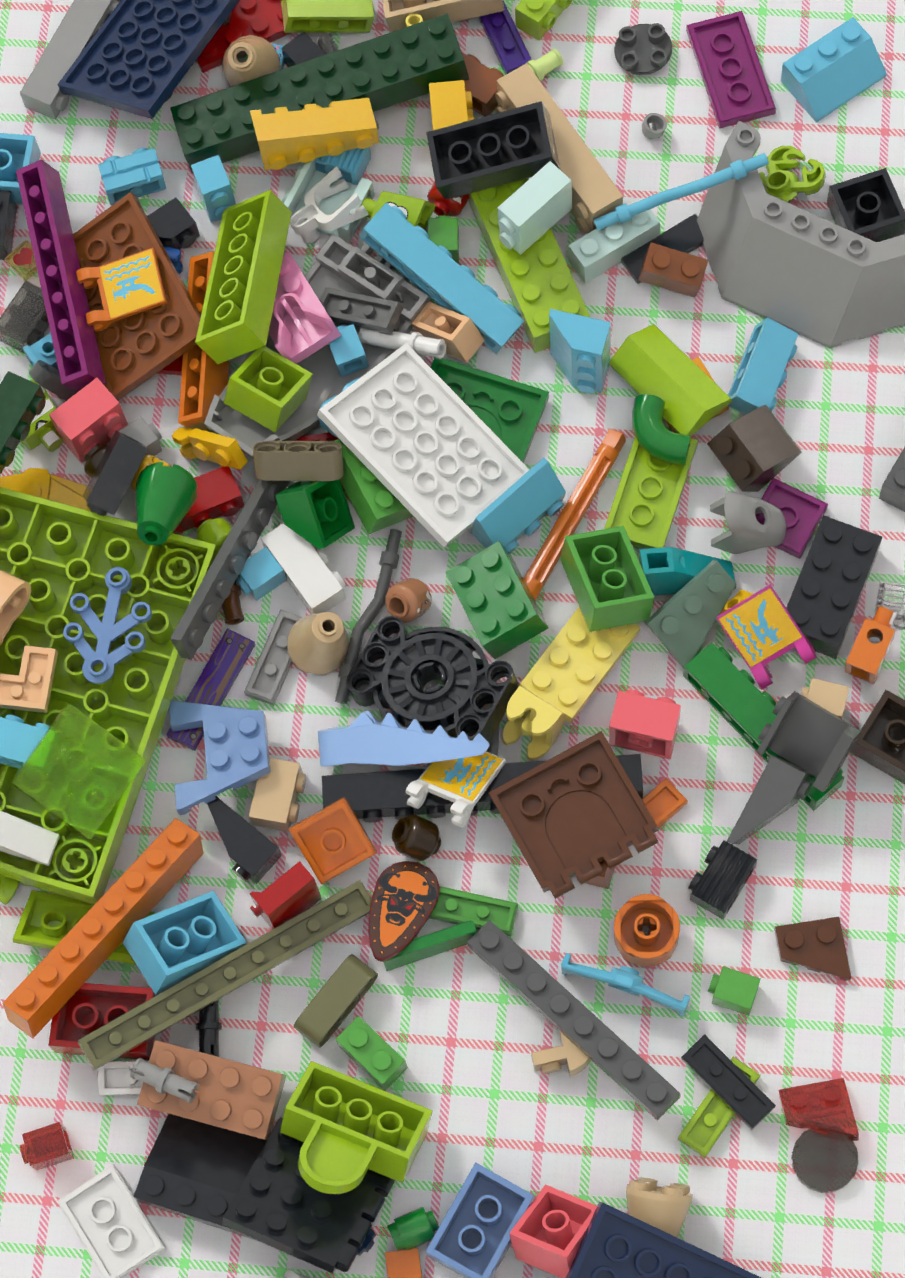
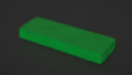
(433, 944)

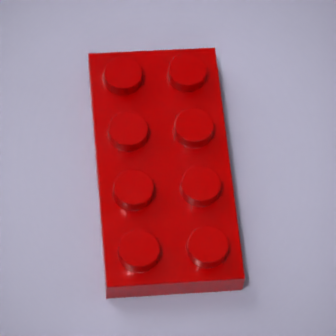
(248, 18)

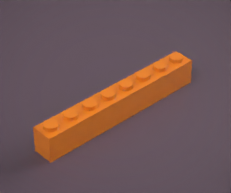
(103, 928)

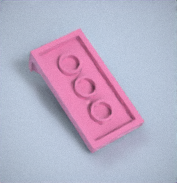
(298, 317)

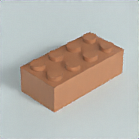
(228, 1095)

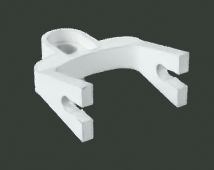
(310, 217)

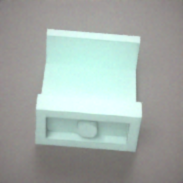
(306, 178)

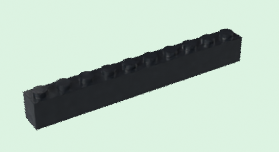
(384, 793)

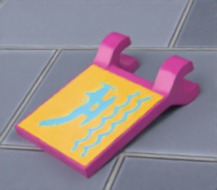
(764, 631)

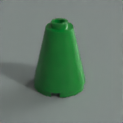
(162, 501)

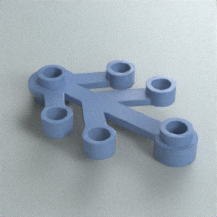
(107, 630)

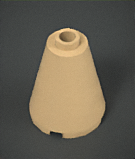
(318, 643)

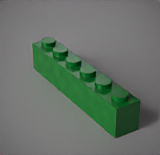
(742, 705)

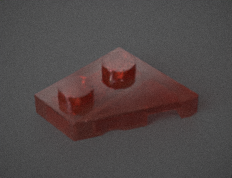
(820, 1107)

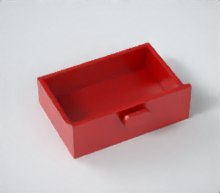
(286, 896)

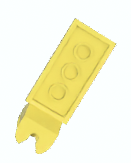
(563, 682)

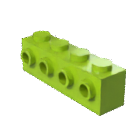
(538, 16)

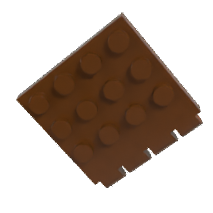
(575, 815)

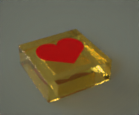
(22, 260)

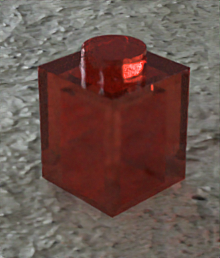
(46, 1146)

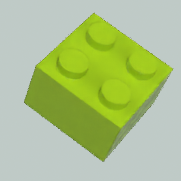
(268, 388)

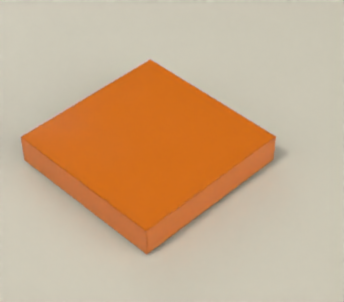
(333, 840)

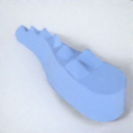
(390, 744)

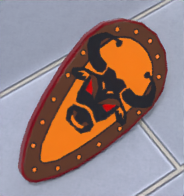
(400, 907)

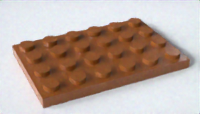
(150, 340)

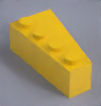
(313, 132)

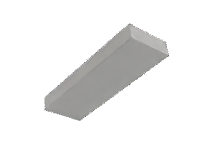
(273, 661)

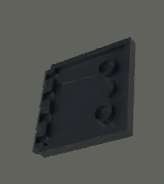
(297, 1219)

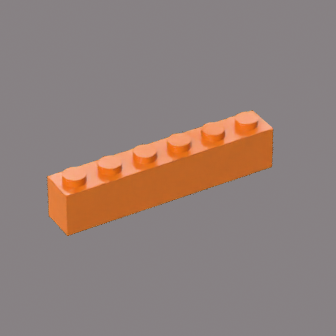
(200, 373)

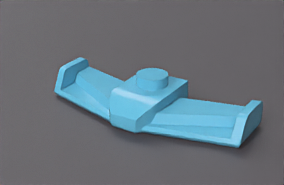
(626, 980)

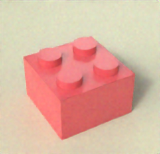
(88, 419)
(644, 723)
(552, 1230)

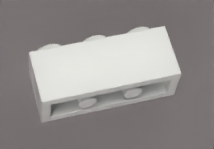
(305, 569)

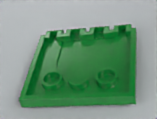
(503, 404)

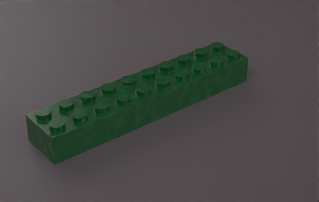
(380, 69)

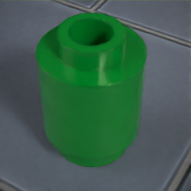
(413, 1229)

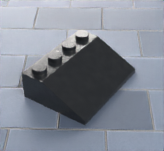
(196, 1170)

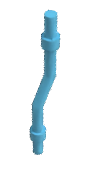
(736, 170)

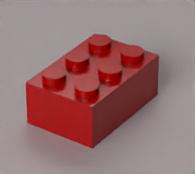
(93, 1008)

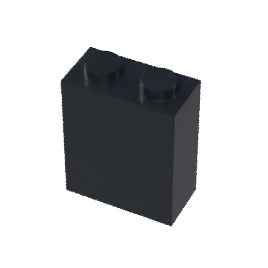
(114, 474)

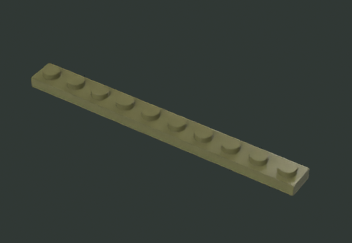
(225, 975)

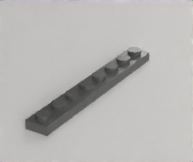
(226, 567)
(574, 1020)

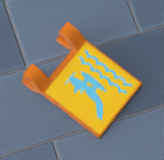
(125, 287)

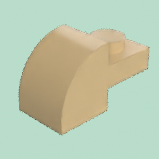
(552, 1058)

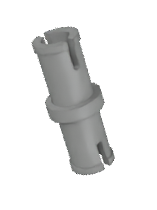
(164, 1080)

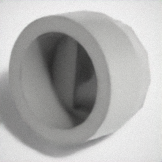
(658, 126)

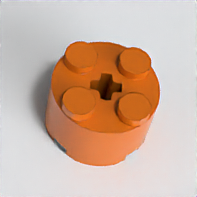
(662, 922)

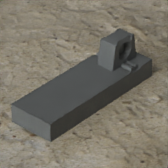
(362, 310)

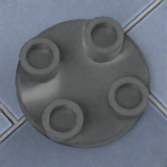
(643, 48)

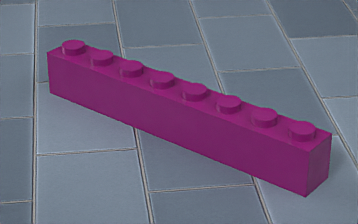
(57, 267)

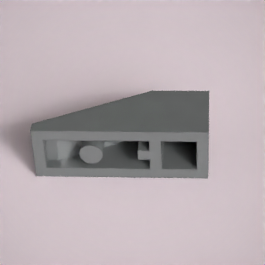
(775, 793)

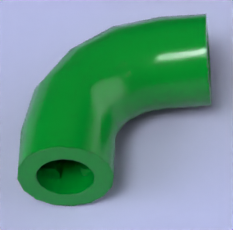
(652, 433)

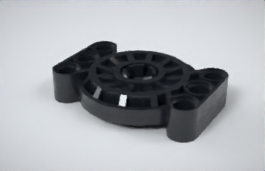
(428, 655)

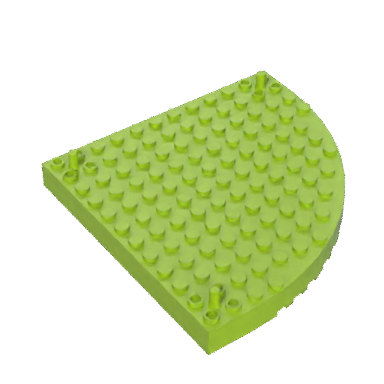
(69, 553)

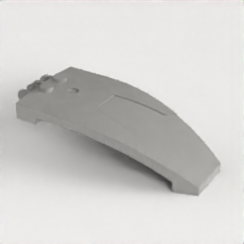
(339, 268)

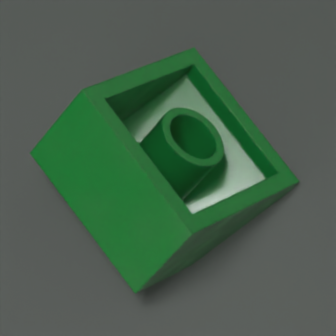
(316, 511)

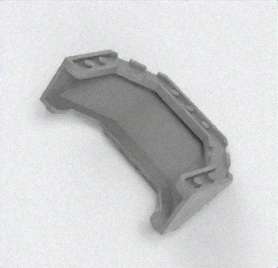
(796, 263)

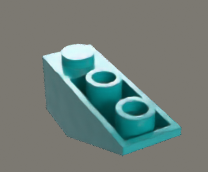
(672, 568)

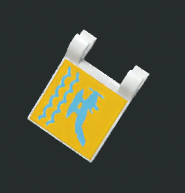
(458, 781)

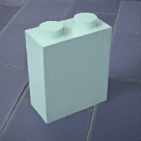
(534, 208)

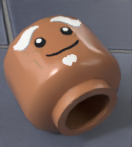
(408, 600)

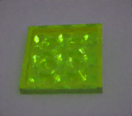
(78, 771)

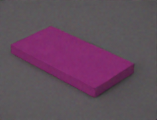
(730, 69)

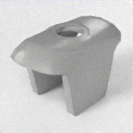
(744, 530)

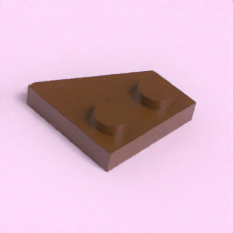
(815, 945)

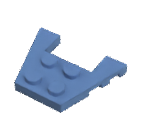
(233, 749)

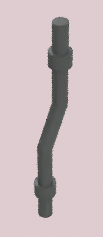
(388, 562)

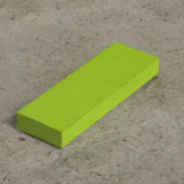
(711, 1118)

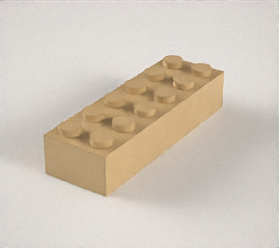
(592, 188)

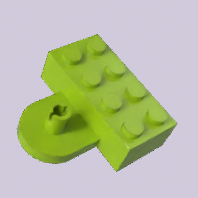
(351, 1130)

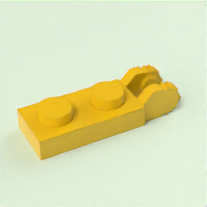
(209, 447)

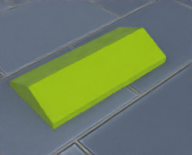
(661, 369)
(51, 917)

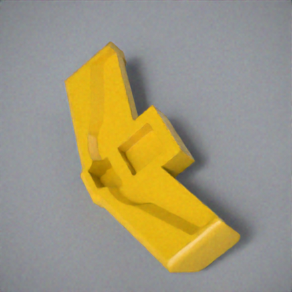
(45, 485)

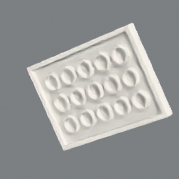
(423, 443)

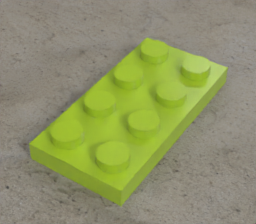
(649, 496)

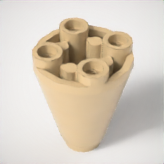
(260, 62)
(658, 1205)

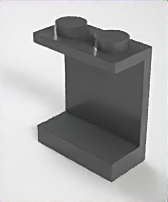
(809, 738)

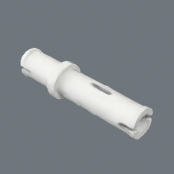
(420, 344)

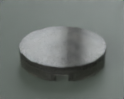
(824, 1161)

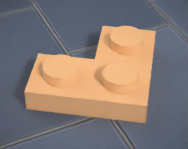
(34, 683)

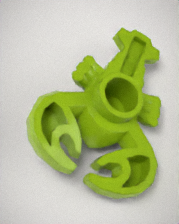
(786, 183)

